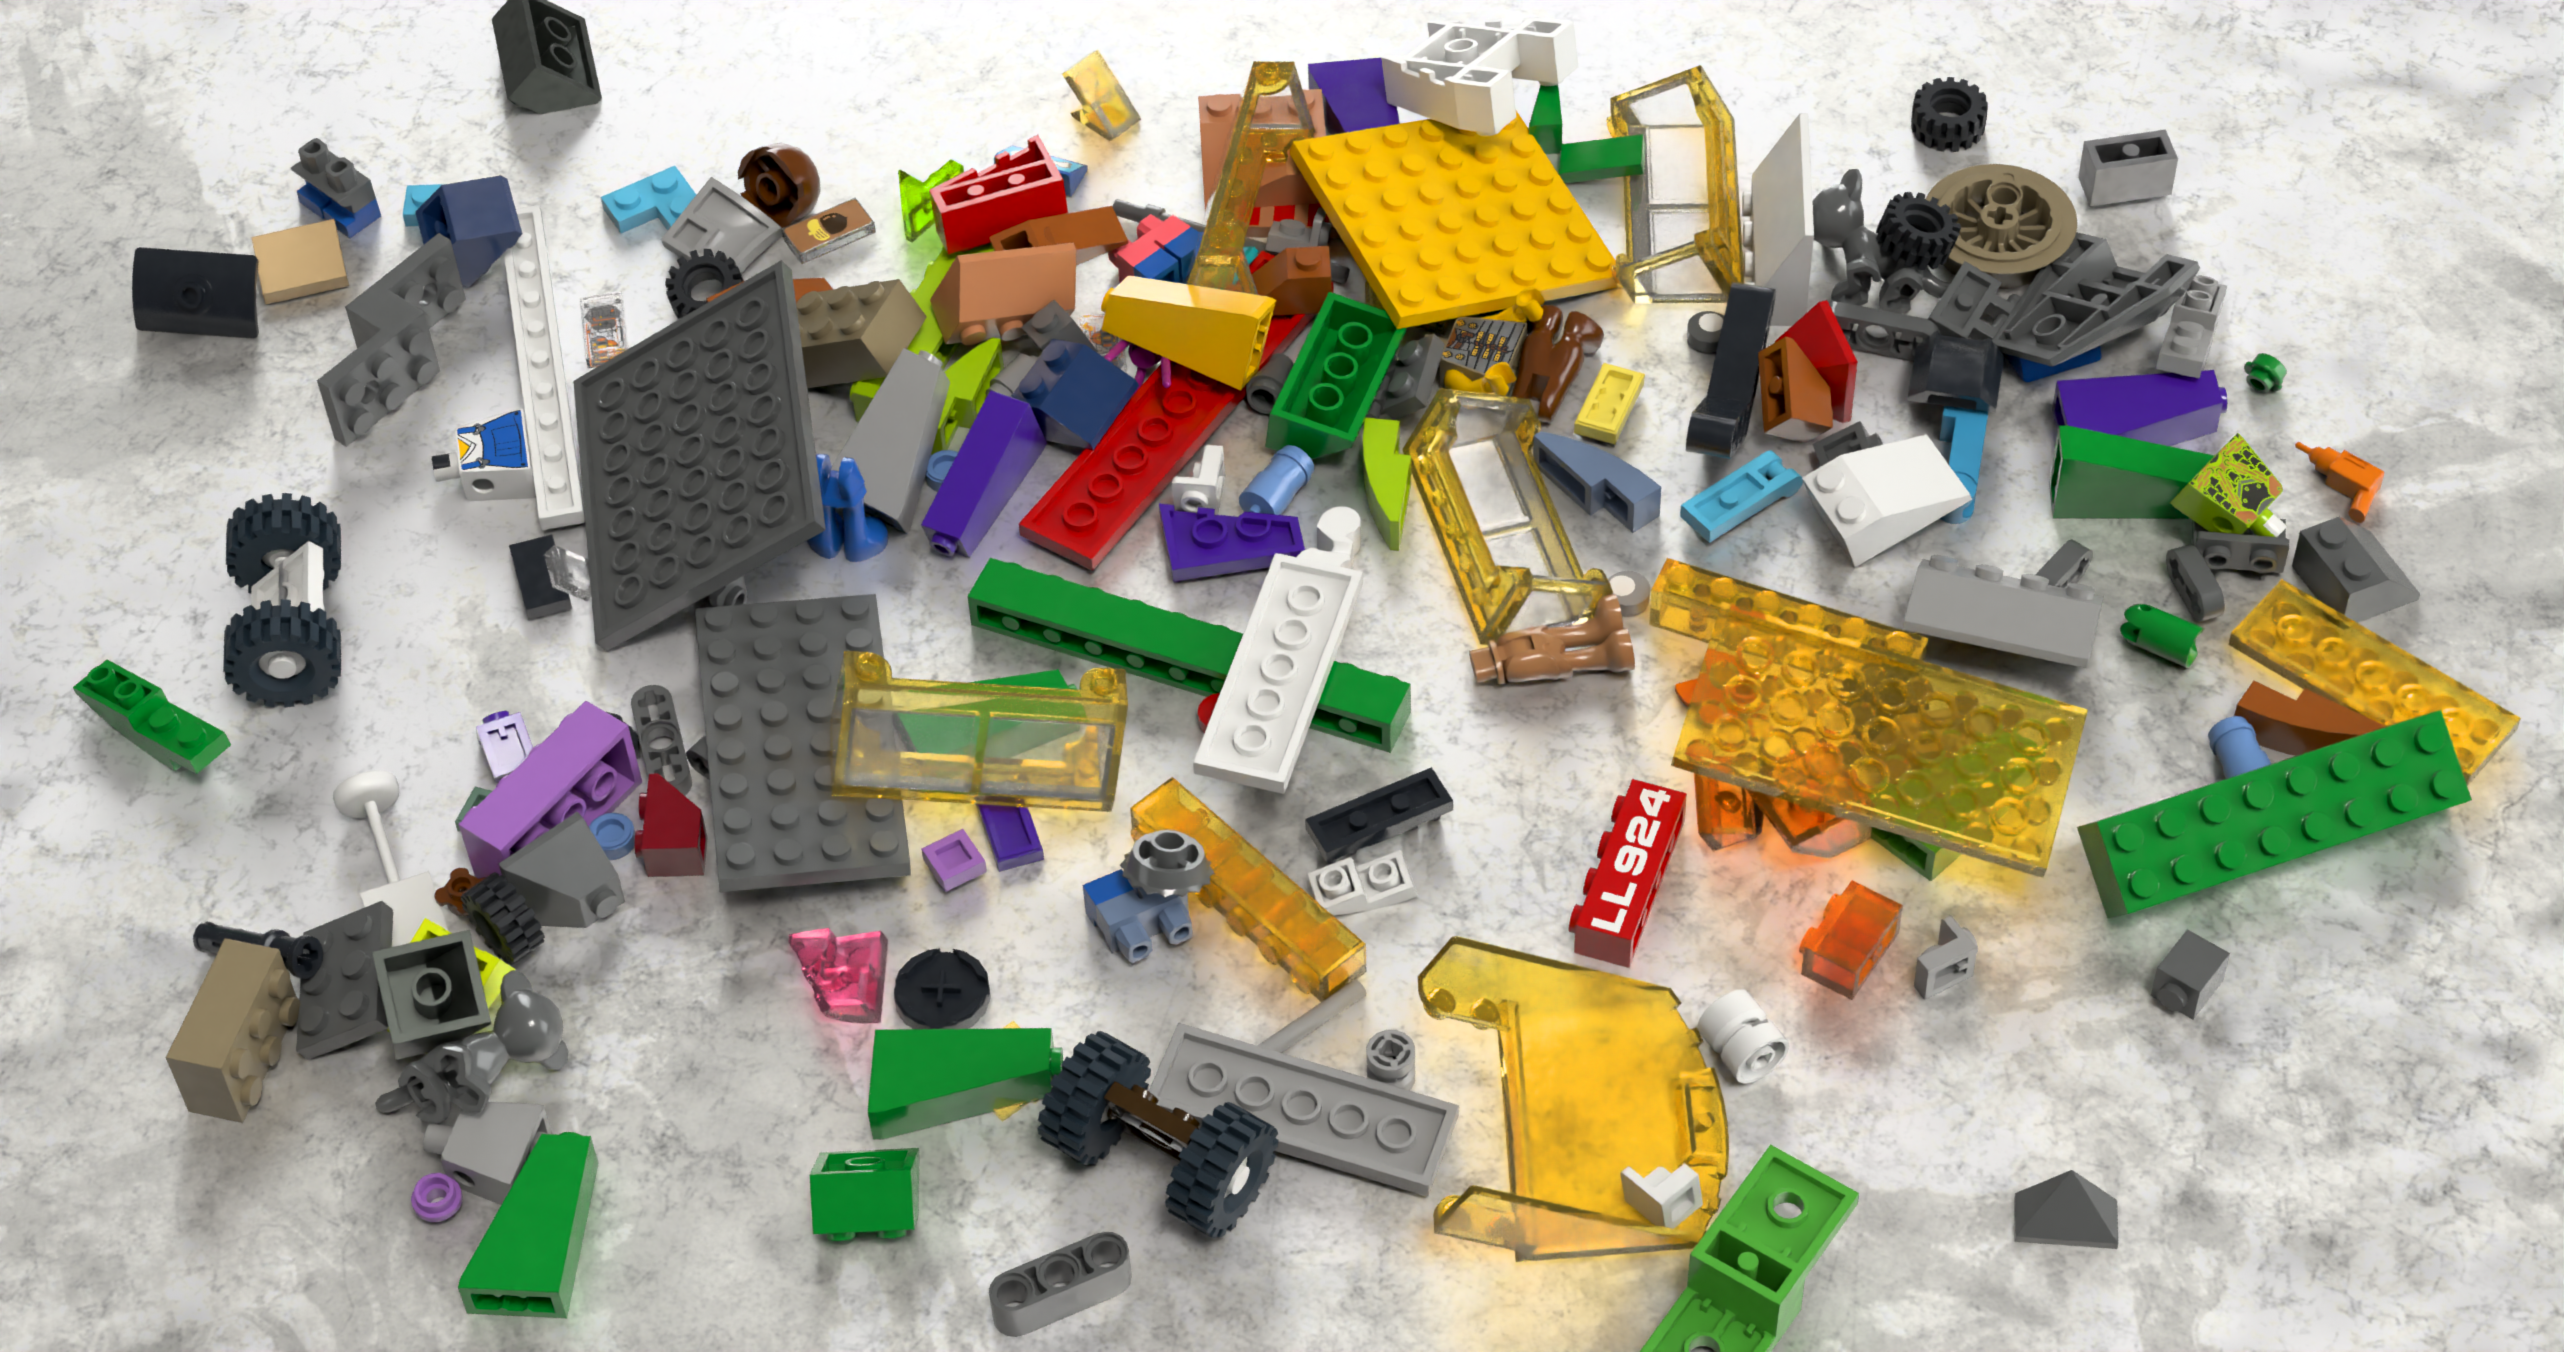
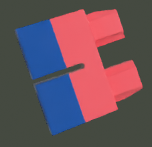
(1159, 252)

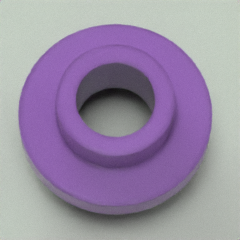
(432, 1187)

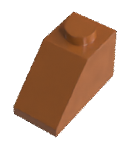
(1296, 279)
(1793, 393)

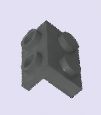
(2241, 550)

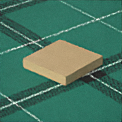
(300, 261)

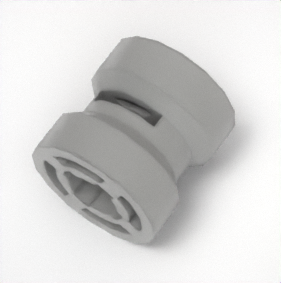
(1391, 1059)

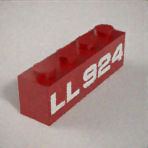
(1629, 873)

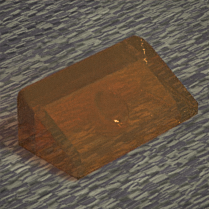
(1723, 813)

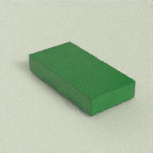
(1602, 159)

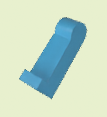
(1967, 433)

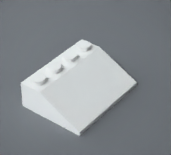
(1782, 223)

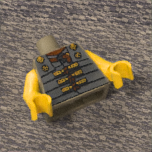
(1486, 350)

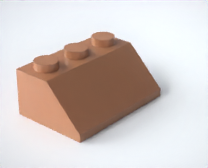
(1002, 291)

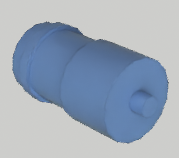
(1278, 483)
(2236, 746)

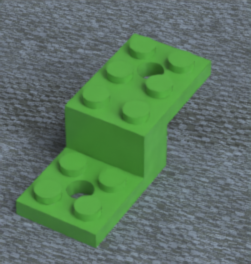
(1753, 1262)

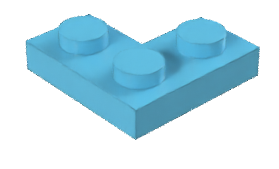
(656, 196)

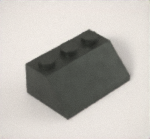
(545, 56)

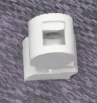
(1336, 538)

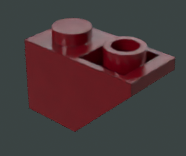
(672, 832)

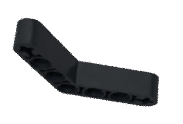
(1724, 415)

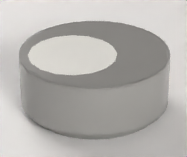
(1632, 592)

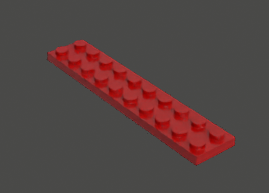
(1141, 454)

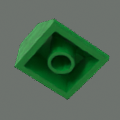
(865, 1193)

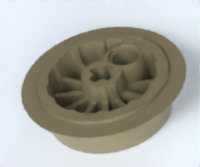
(1998, 236)

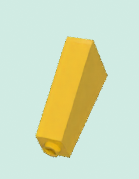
(1192, 325)

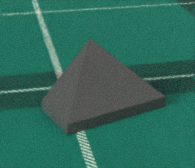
(2066, 1213)

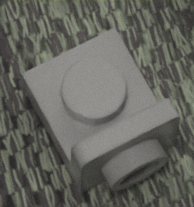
(1293, 233)
(1948, 961)

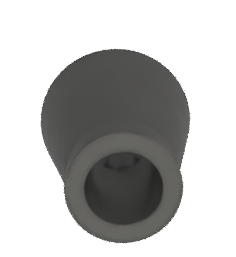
(1268, 382)

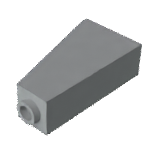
(898, 436)

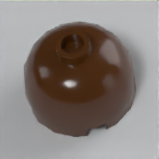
(780, 182)

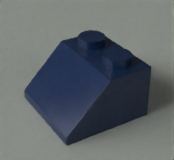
(1075, 393)

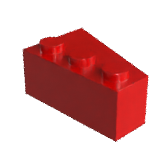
(998, 197)

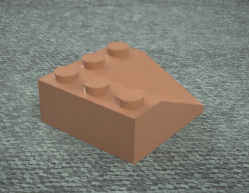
(1281, 181)

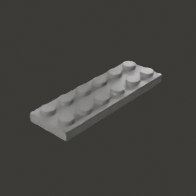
(1314, 1107)

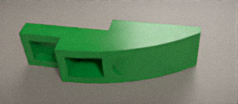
(149, 720)

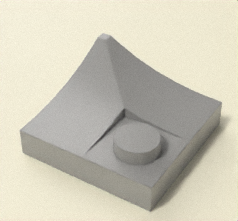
(722, 222)

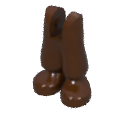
(1550, 369)

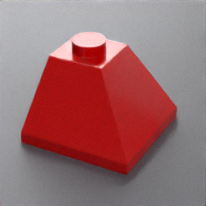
(1830, 353)

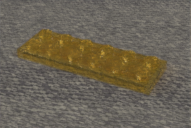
(2368, 673)

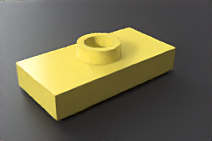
(1609, 403)

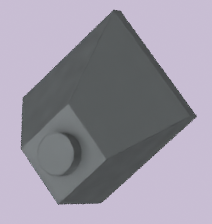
(565, 876)

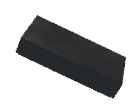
(534, 578)

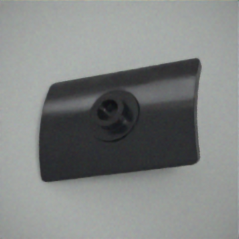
(195, 292)

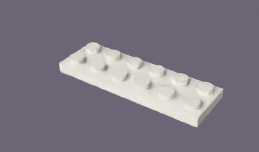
(1278, 673)

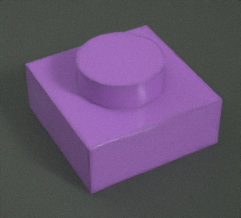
(954, 860)

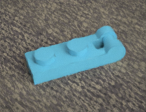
(1740, 495)

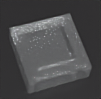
(569, 572)

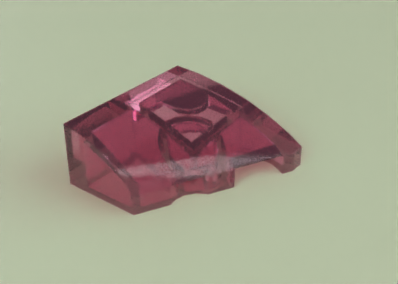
(844, 972)

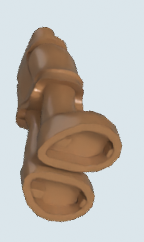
(1541, 652)

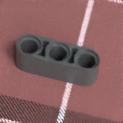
(1073, 1264)

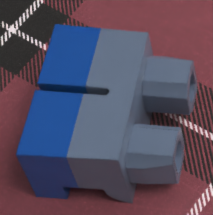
(1132, 916)

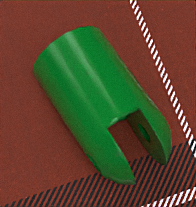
(2161, 633)

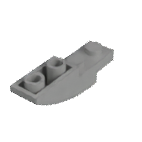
(2192, 328)

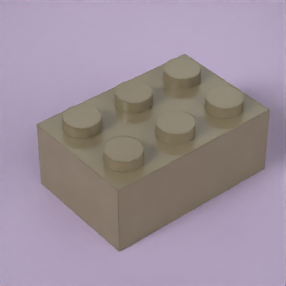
(856, 331)
(233, 1031)

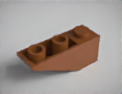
(1090, 230)

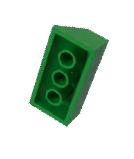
(1334, 378)

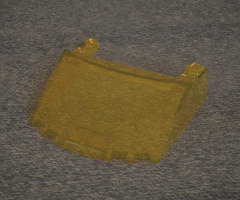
(1590, 1084)

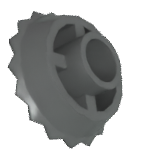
(1167, 864)

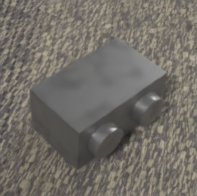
(2128, 167)

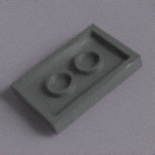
(344, 995)

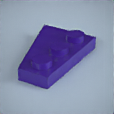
(1222, 544)

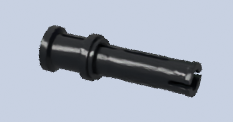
(210, 936)

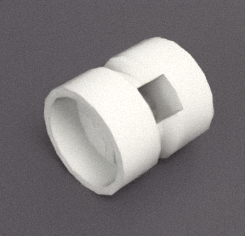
(1746, 1039)

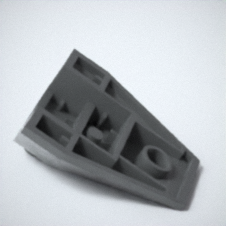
(2089, 302)

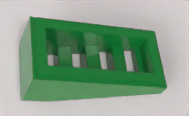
(1547, 120)

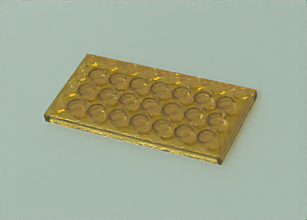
(1881, 739)

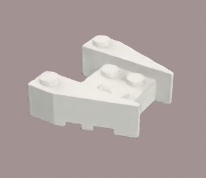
(1468, 70)

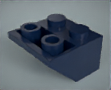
(477, 220)

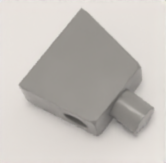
(488, 1147)

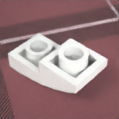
(1365, 887)

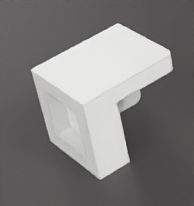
(1663, 1196)

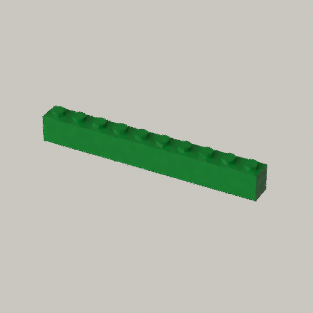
(1167, 647)

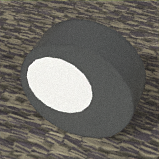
(1705, 331)

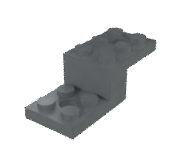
(392, 340)

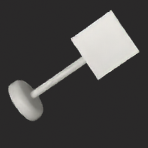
(409, 898)

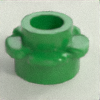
(2265, 373)

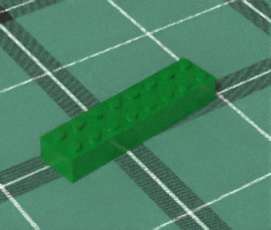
(2273, 814)

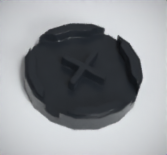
(942, 990)

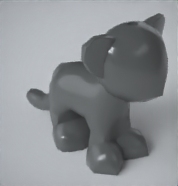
(1840, 224)
(462, 1071)

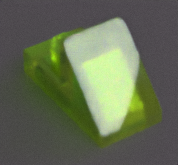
(916, 198)

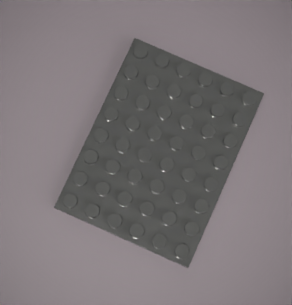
(696, 456)

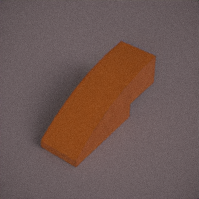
(2299, 724)

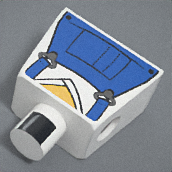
(490, 458)

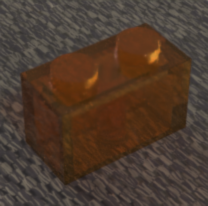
(1850, 939)

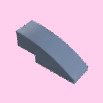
(1598, 480)

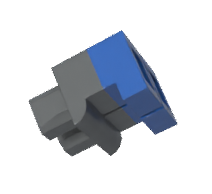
(335, 189)

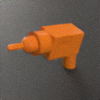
(2348, 476)

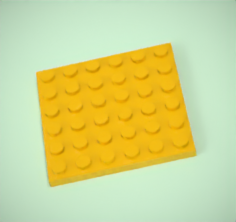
(1453, 218)

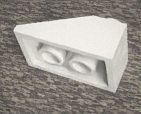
(1884, 494)

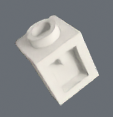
(1205, 486)

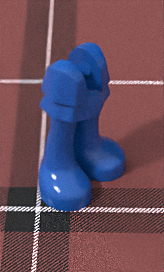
(861, 534)

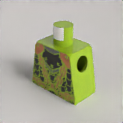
(2233, 493)

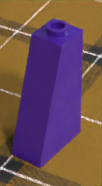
(1352, 94)
(2142, 407)
(984, 475)

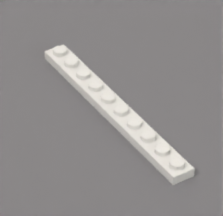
(543, 376)

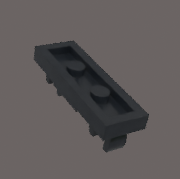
(1379, 815)

